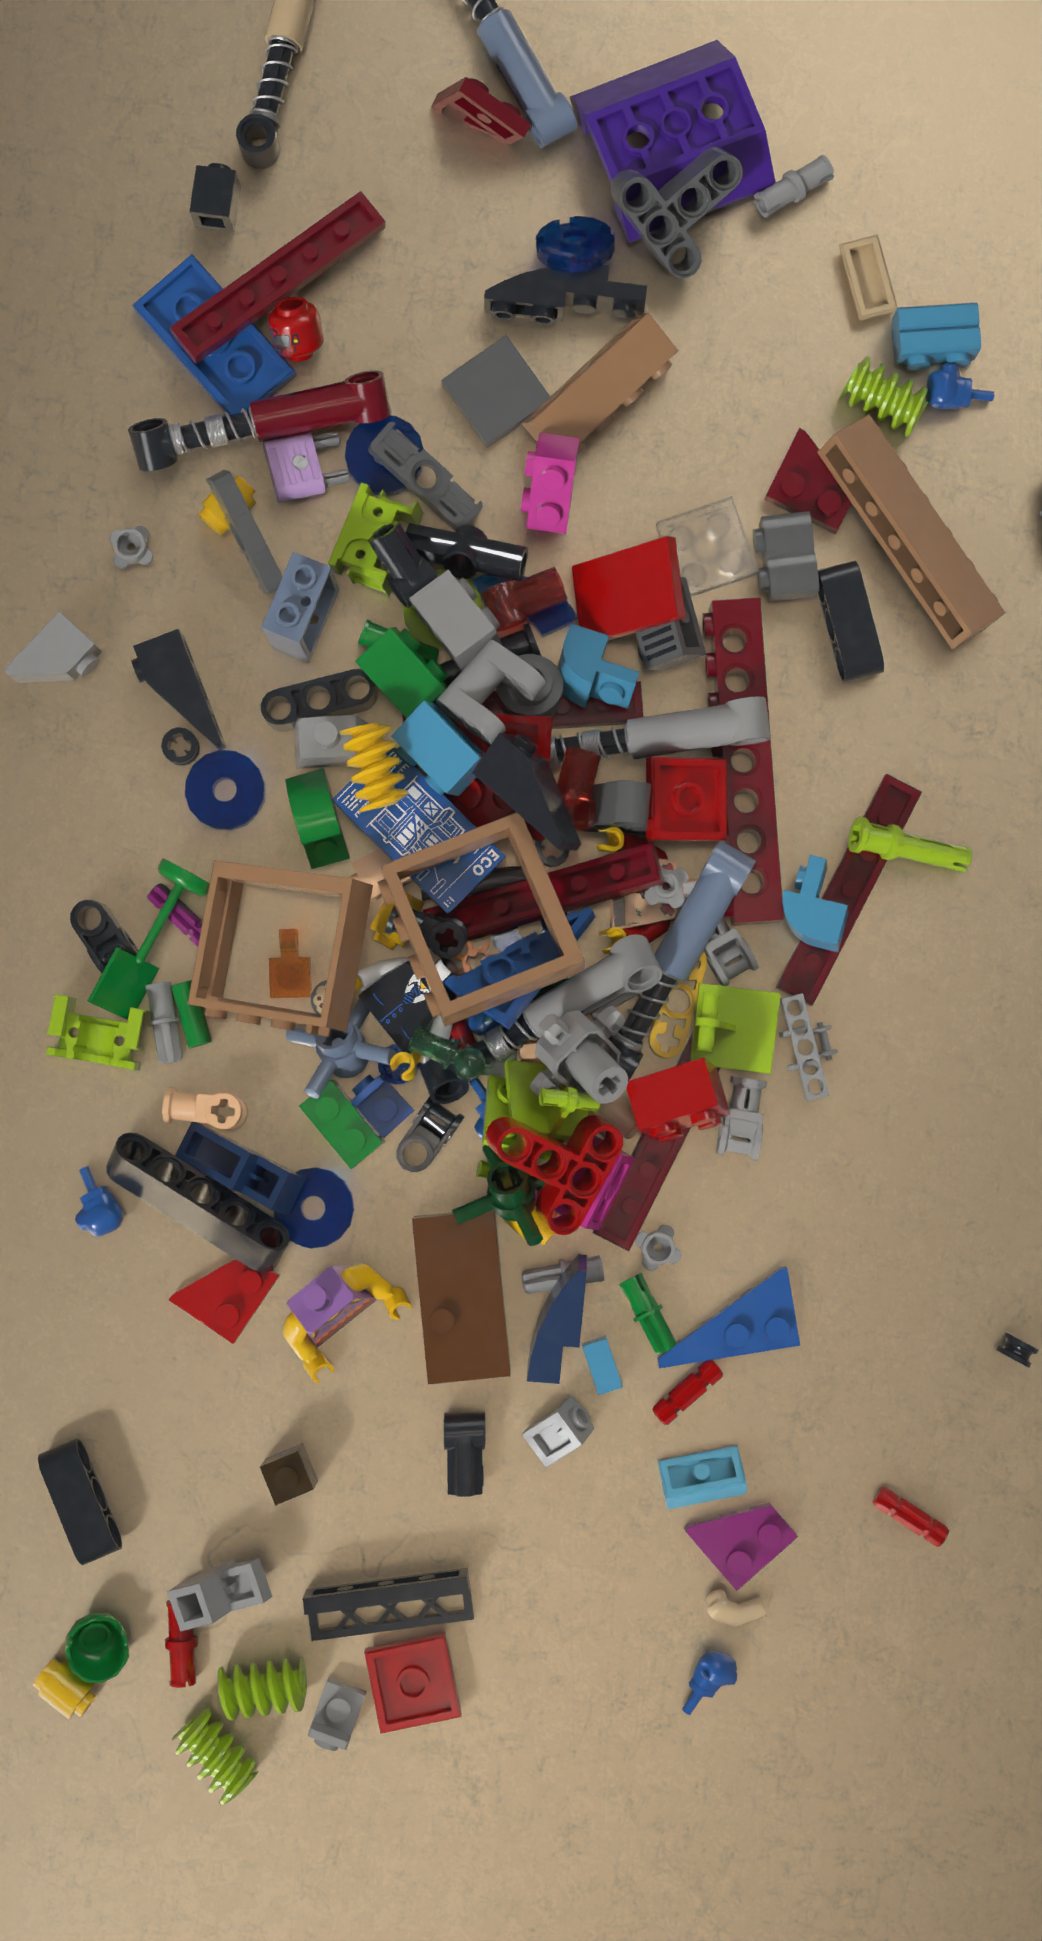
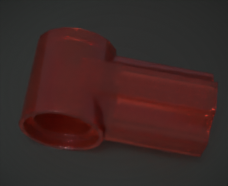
(516, 601)
(576, 785)

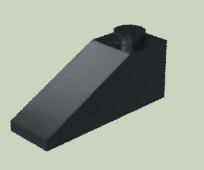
(172, 674)
(528, 786)

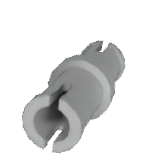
(794, 186)

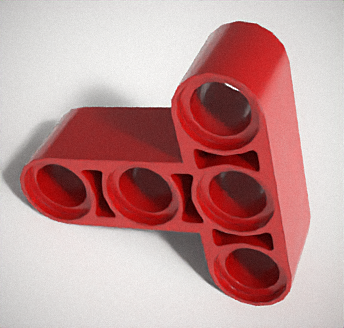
(561, 1166)

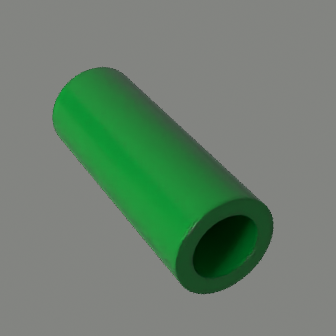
(191, 1016)

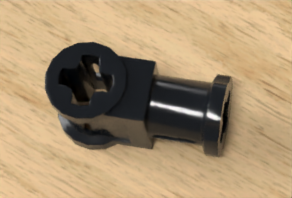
(430, 926)

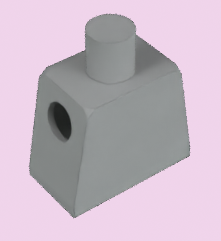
(320, 743)

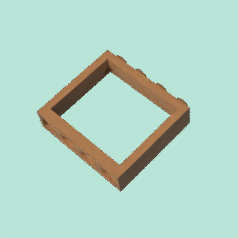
(218, 936)
(568, 964)

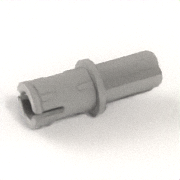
(164, 1022)
(546, 1277)

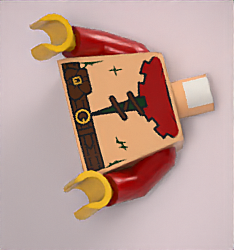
(631, 912)

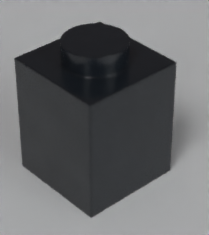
(215, 197)

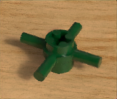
(509, 1194)

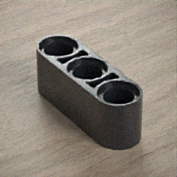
(849, 621)
(299, 695)
(80, 1501)

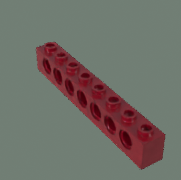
(744, 620)

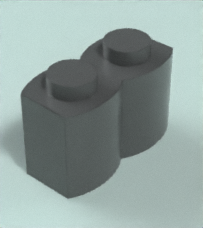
(787, 556)

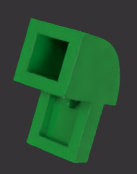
(316, 818)

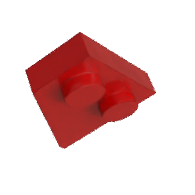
(226, 1297)

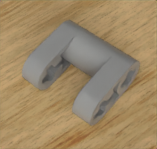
(478, 680)

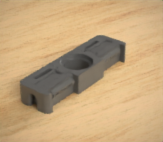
(403, 459)
(245, 530)

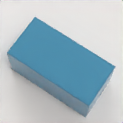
(602, 1365)

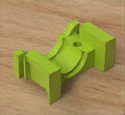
(359, 527)
(96, 1036)

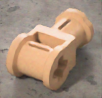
(203, 1108)

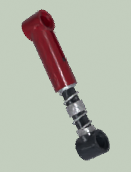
(357, 399)

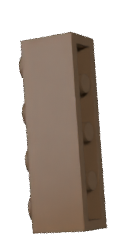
(605, 382)

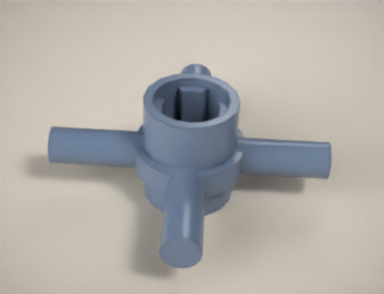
(342, 1053)

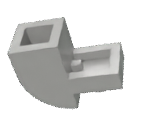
(217, 1592)

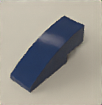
(240, 1168)
(558, 1324)

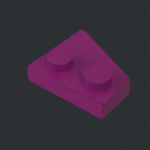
(742, 1541)

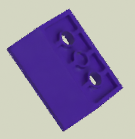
(666, 107)

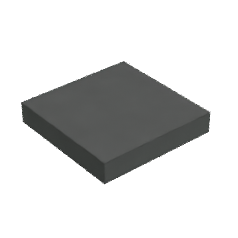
(495, 391)

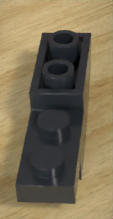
(547, 291)

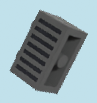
(673, 642)

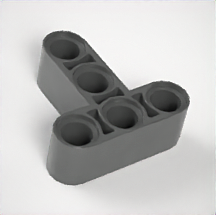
(668, 203)
(622, 806)

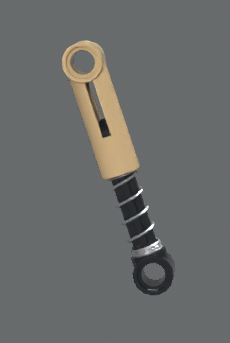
(285, 38)

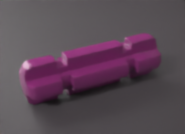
(180, 916)

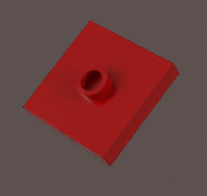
(687, 799)
(412, 1682)

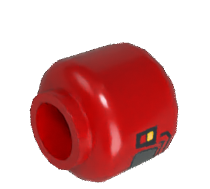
(296, 328)

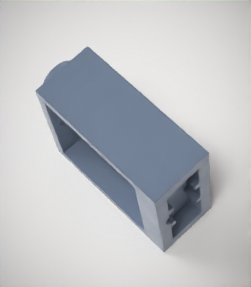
(304, 591)

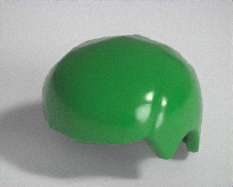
(97, 1647)

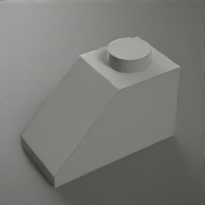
(55, 654)

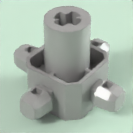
(581, 1054)

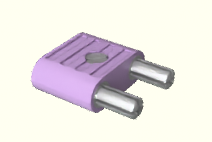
(296, 467)

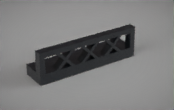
(388, 1594)

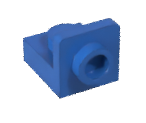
(380, 1104)

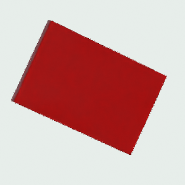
(630, 589)

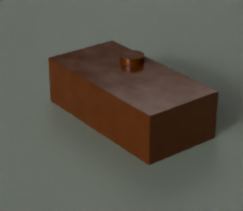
(461, 1298)

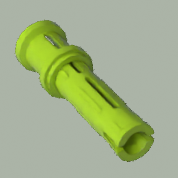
(894, 843)

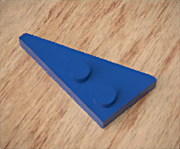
(516, 958)
(752, 1324)

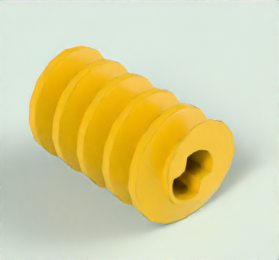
(374, 765)

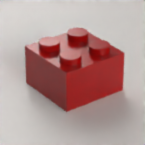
(678, 1100)

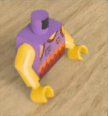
(332, 1303)

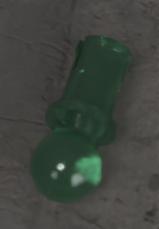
(467, 1062)

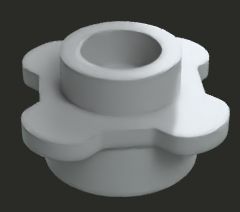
(123, 538)
(674, 895)
(653, 1258)

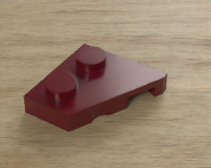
(483, 110)
(808, 485)

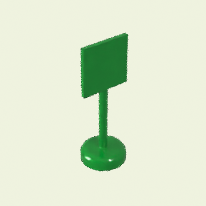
(127, 975)

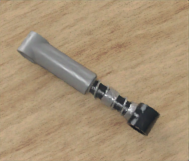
(734, 723)
(626, 969)

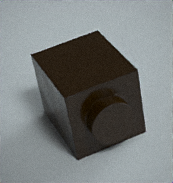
(289, 1474)

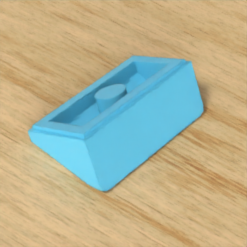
(702, 1477)

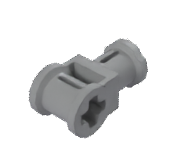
(725, 947)
(743, 1121)

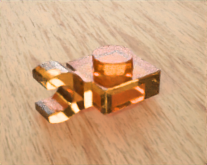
(290, 973)

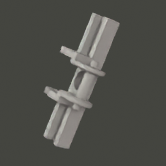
(813, 1056)

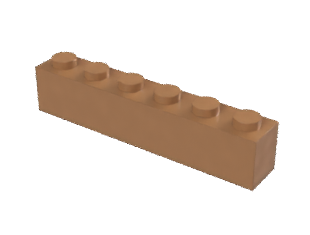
(910, 531)

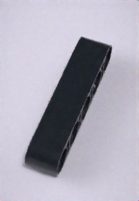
(197, 1202)

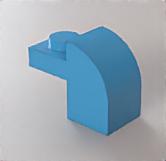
(590, 676)
(808, 916)

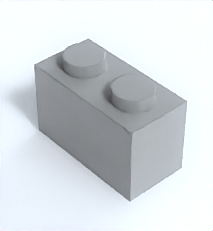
(454, 617)

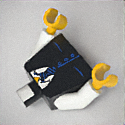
(400, 1005)

